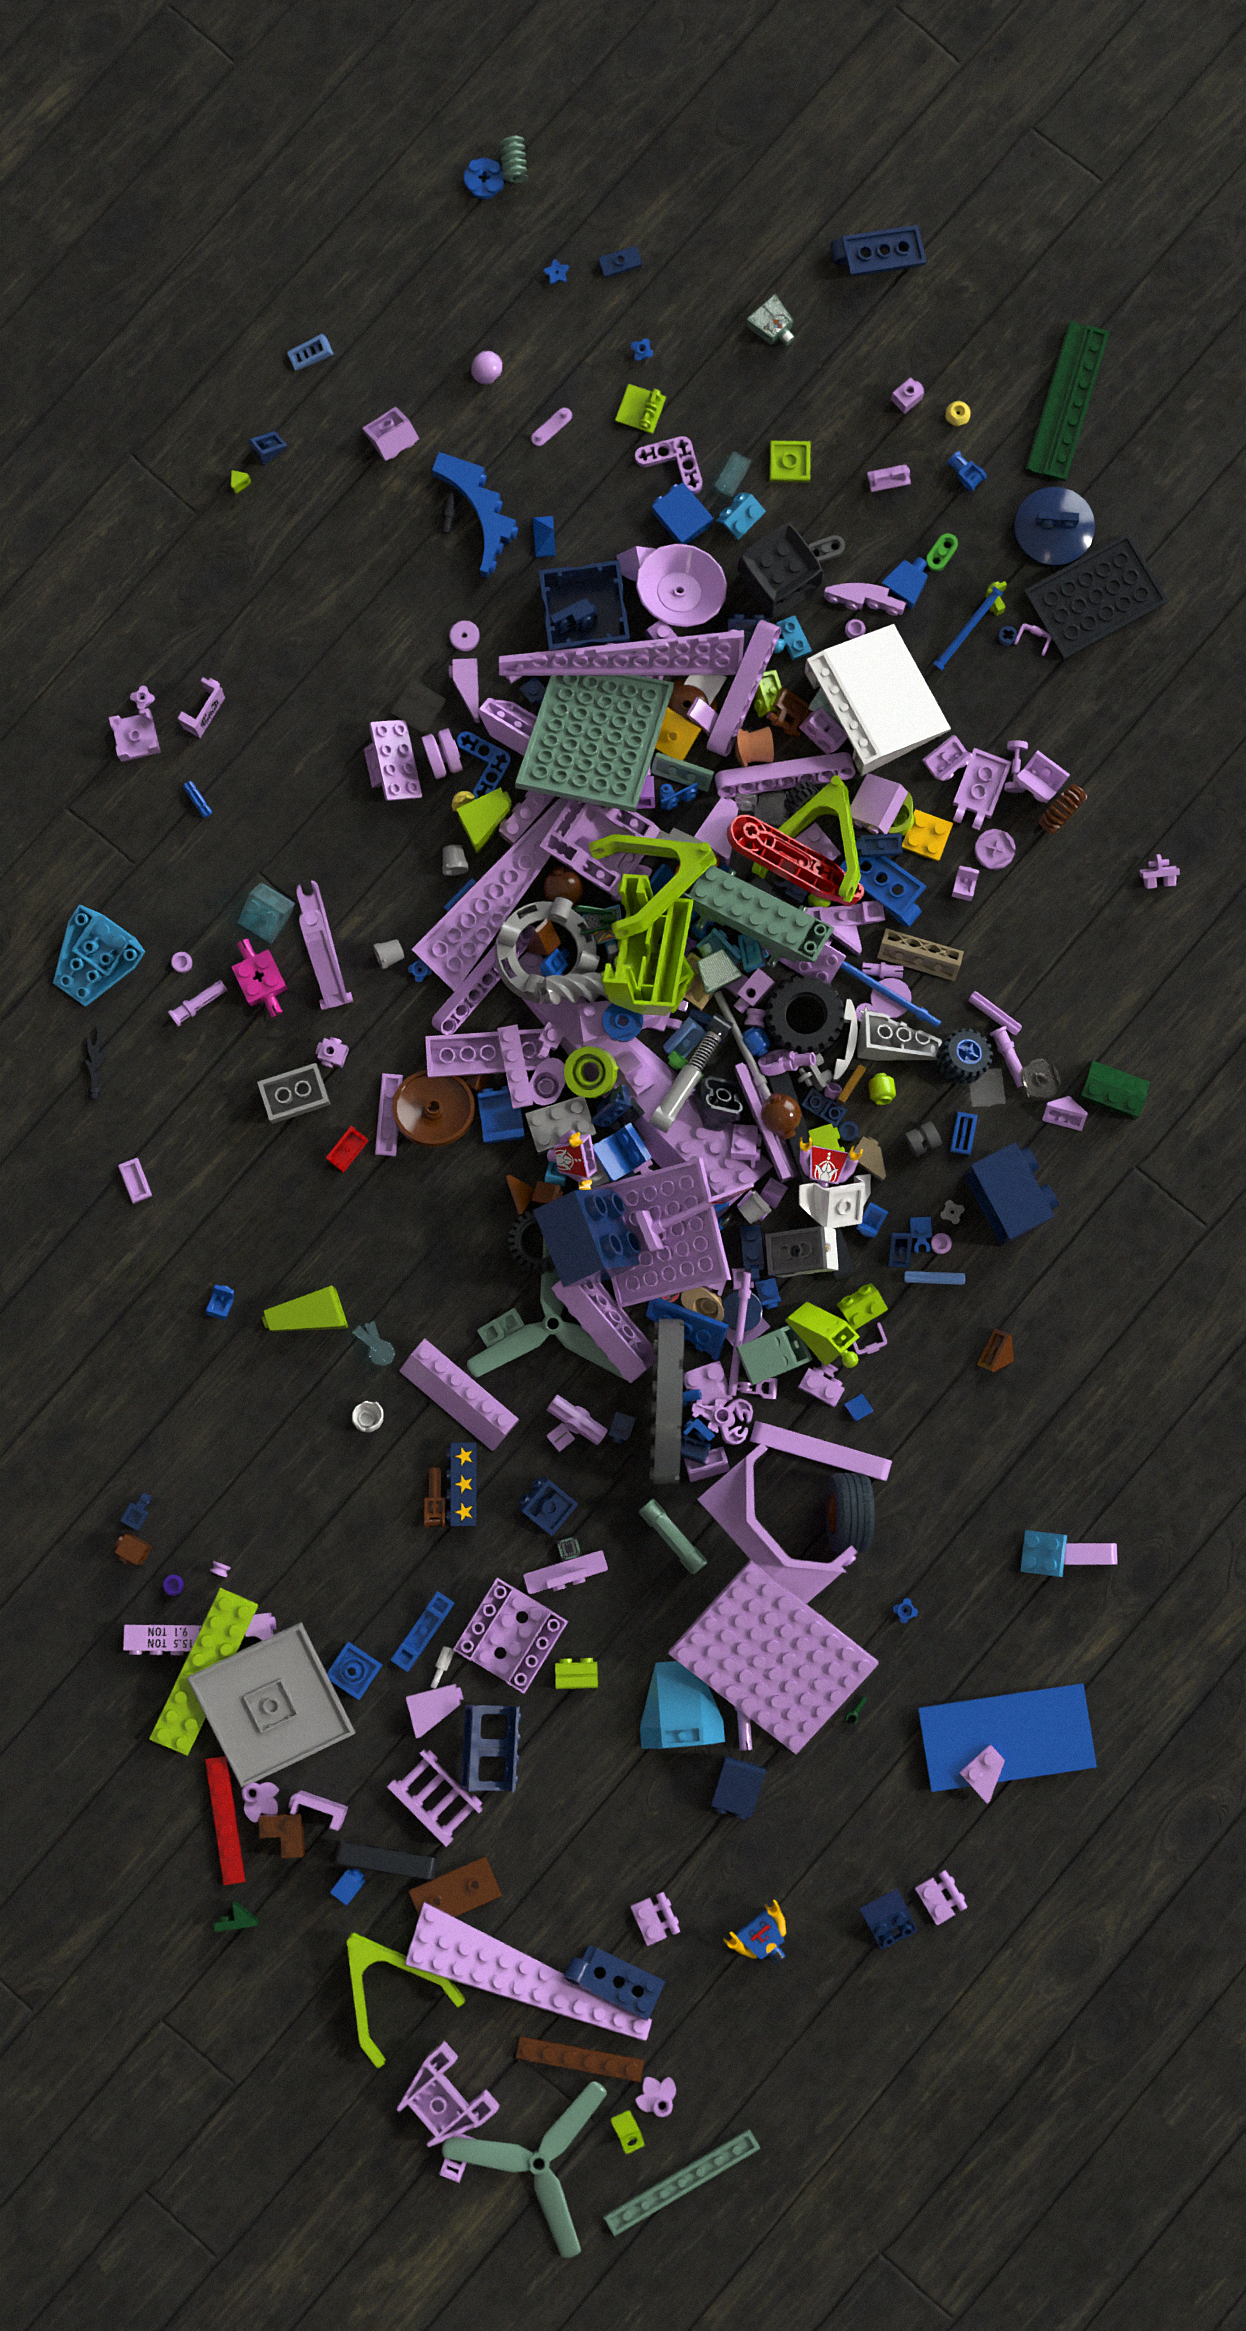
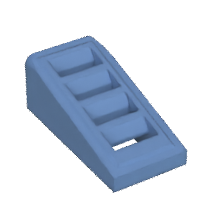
(320, 339)

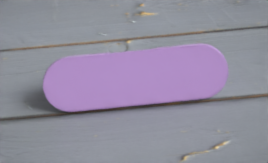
(551, 427)

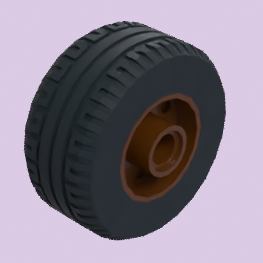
(850, 1512)

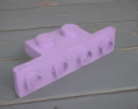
(565, 1572)

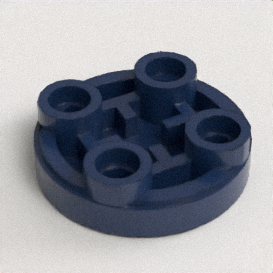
(753, 1312)

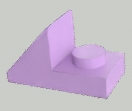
(634, 1073)

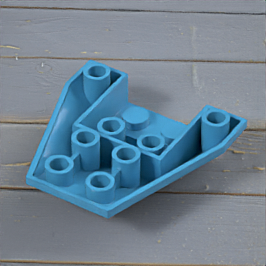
(94, 955)
(679, 1710)

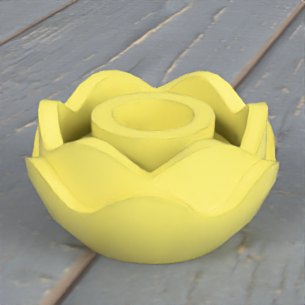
(953, 417)
(461, 799)

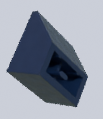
(889, 1919)

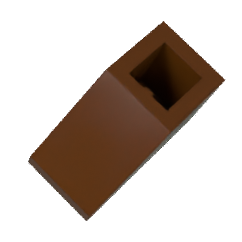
(546, 1193)

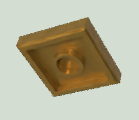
(851, 1084)

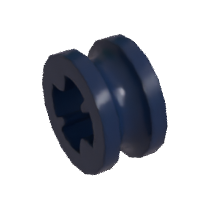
(1006, 642)

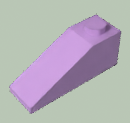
(466, 681)

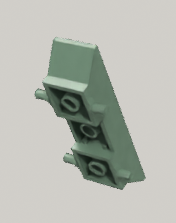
(772, 922)

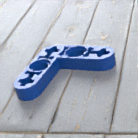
(490, 759)

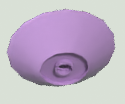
(684, 570)

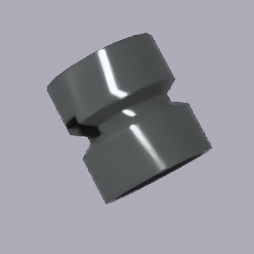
(923, 1138)

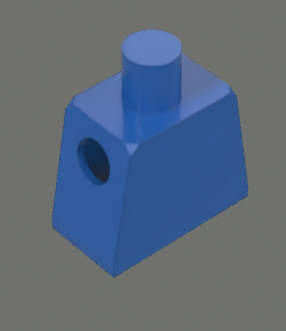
(907, 581)

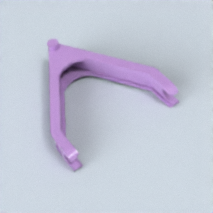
(321, 949)

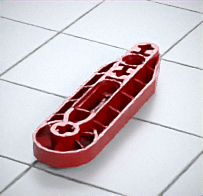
(788, 858)

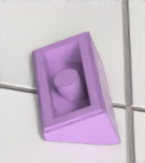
(715, 1464)

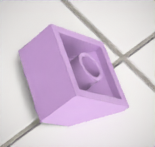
(391, 433)

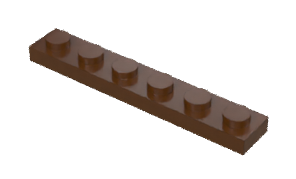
(580, 2058)

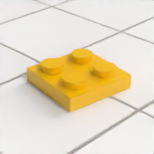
(927, 836)

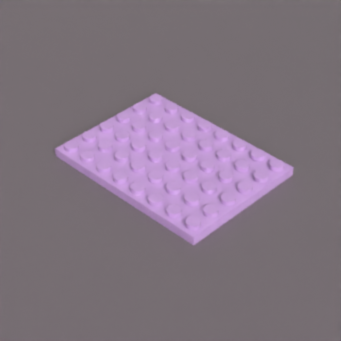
(773, 1657)

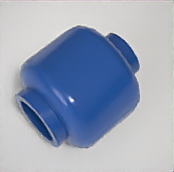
(756, 1041)

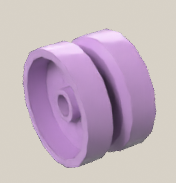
(443, 753)

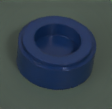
(848, 1131)

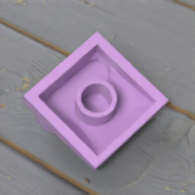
(710, 1381)

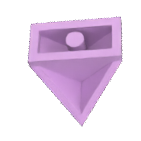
(632, 560)

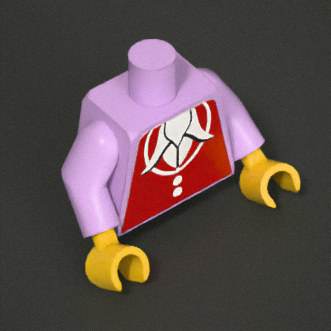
(575, 1157)
(827, 1165)

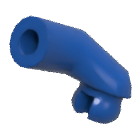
(691, 1395)

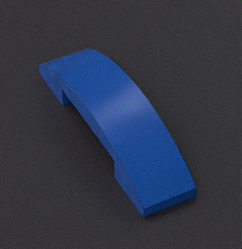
(422, 1631)

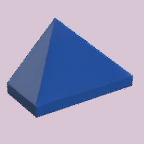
(544, 536)

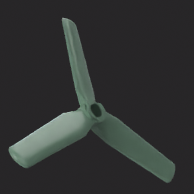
(533, 1335)
(517, 2159)

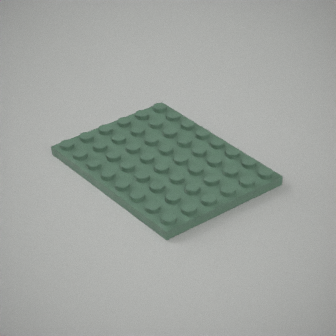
(595, 738)

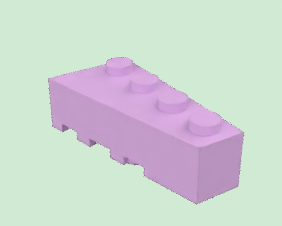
(590, 1022)

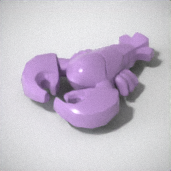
(724, 1418)

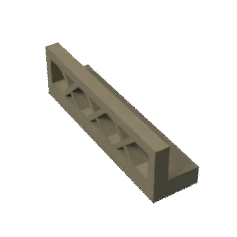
(920, 957)

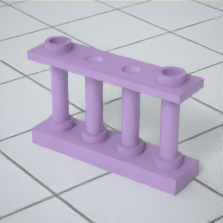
(429, 1818)

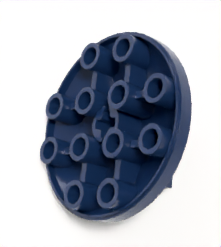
(1054, 526)

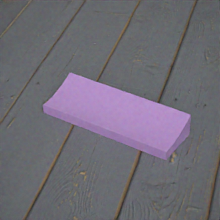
(476, 1053)
(775, 1146)

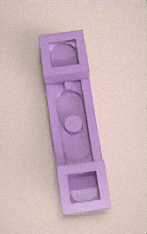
(852, 915)

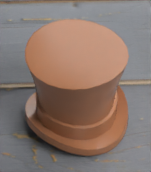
(754, 746)

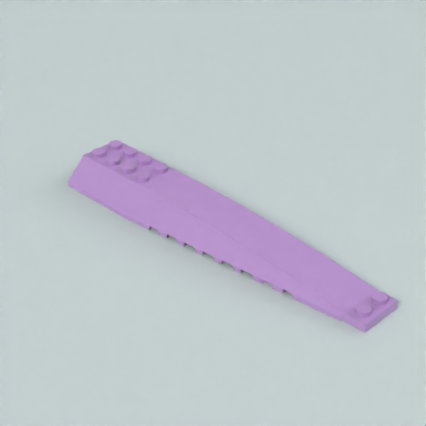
(686, 1136)

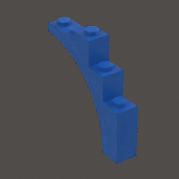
(467, 480)

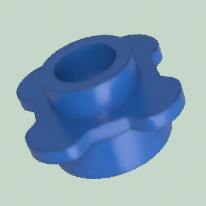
(641, 355)
(419, 975)
(911, 1611)

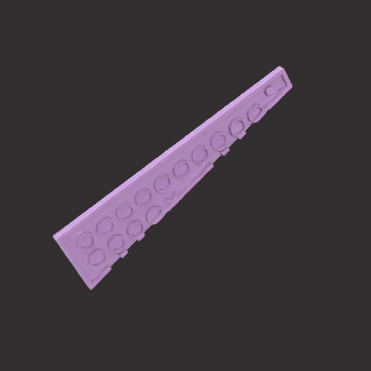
(671, 656)
(472, 923)
(475, 1959)

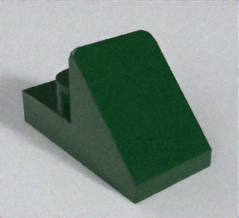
(241, 1919)

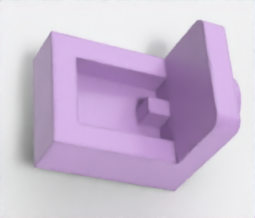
(965, 883)

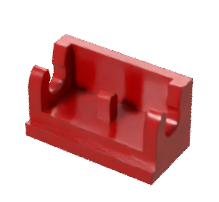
(347, 1149)

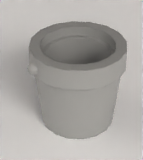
(454, 860)
(388, 953)
(754, 1207)

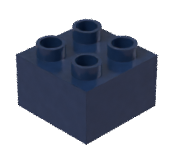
(1010, 1193)
(588, 1236)

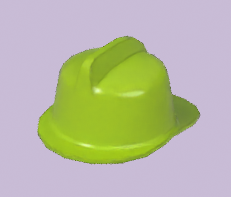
(904, 819)

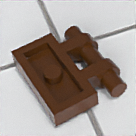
(790, 706)

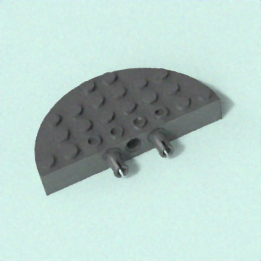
(668, 1401)

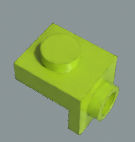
(998, 605)

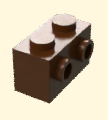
(132, 1549)

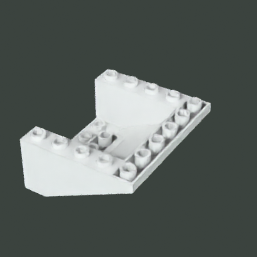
(877, 697)

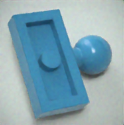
(792, 638)

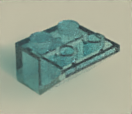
(265, 912)

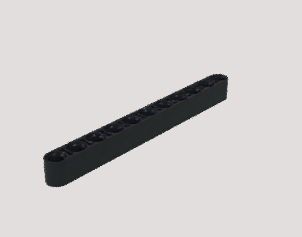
(782, 1084)

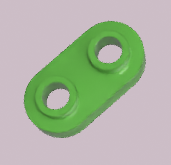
(941, 553)
(678, 1061)

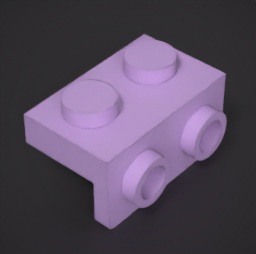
(947, 759)
(745, 1143)

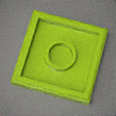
(789, 461)

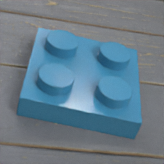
(1043, 1553)

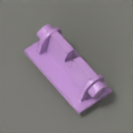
(889, 478)

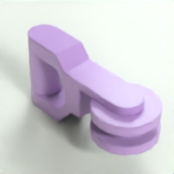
(744, 1388)

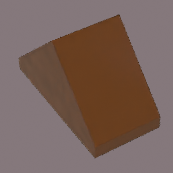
(544, 939)

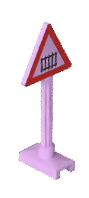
(652, 1229)

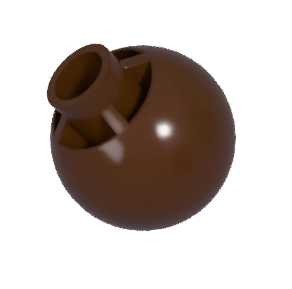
(565, 884)
(781, 1115)

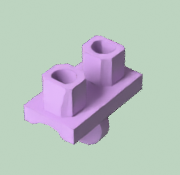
(1168, 873)

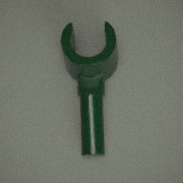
(855, 1712)

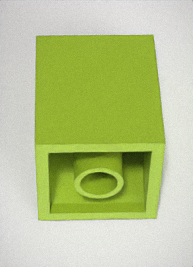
(483, 816)

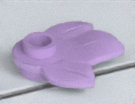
(262, 1802)
(655, 2093)

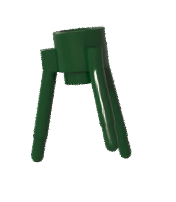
(606, 916)

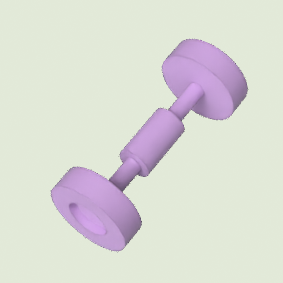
(1016, 746)

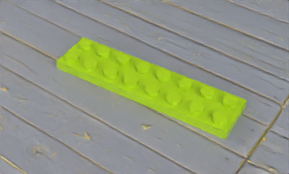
(216, 1640)

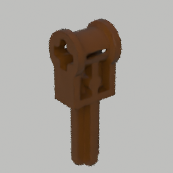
(435, 1505)

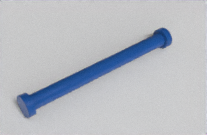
(968, 628)

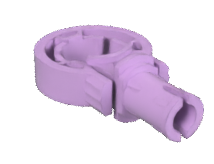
(785, 1060)

